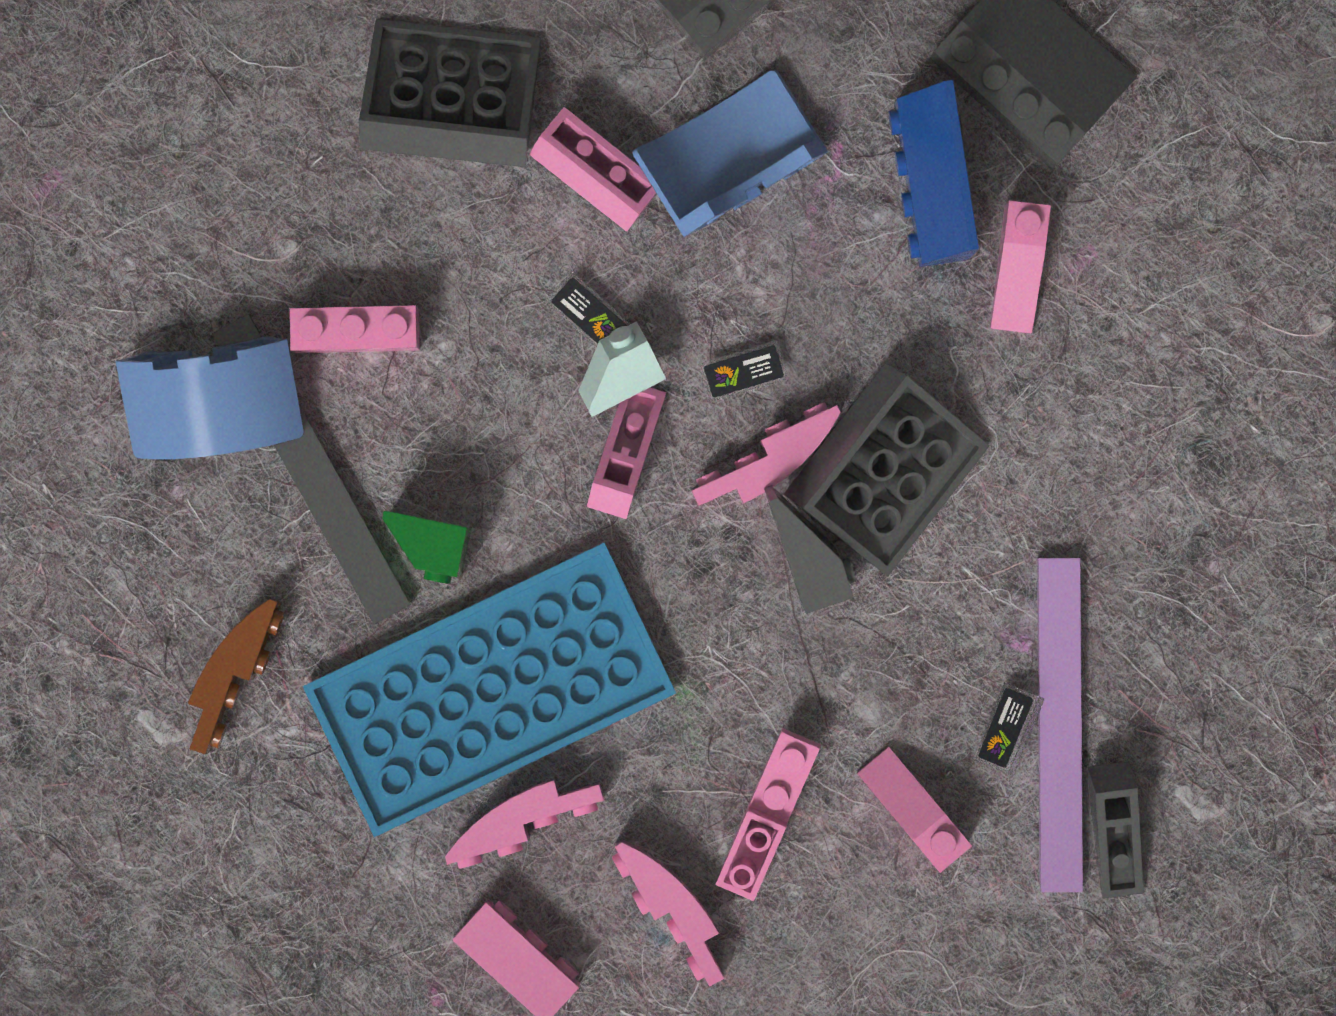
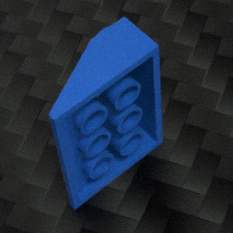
(935, 176)

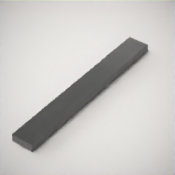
(332, 506)

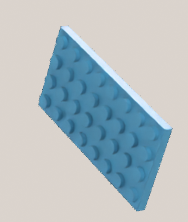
(489, 689)

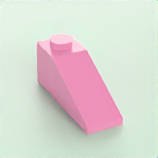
(1019, 266)
(625, 453)
(914, 809)

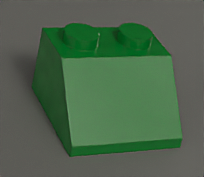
(430, 545)

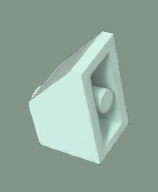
(619, 369)

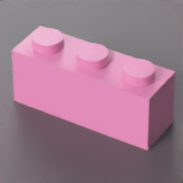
(594, 168)
(354, 329)
(517, 959)

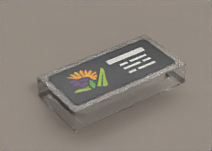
(585, 309)
(743, 371)
(1008, 729)

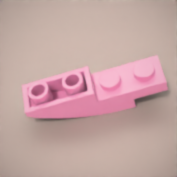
(785, 451)
(767, 814)
(505, 824)
(663, 893)

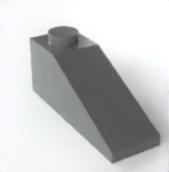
(813, 560)
(1116, 829)

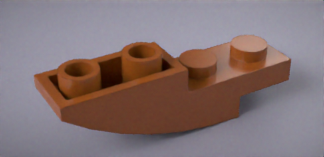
(240, 656)

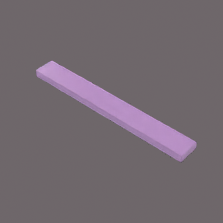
(1060, 725)

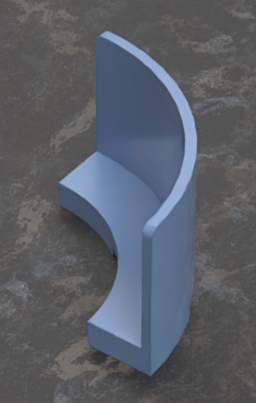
(730, 153)
(210, 403)

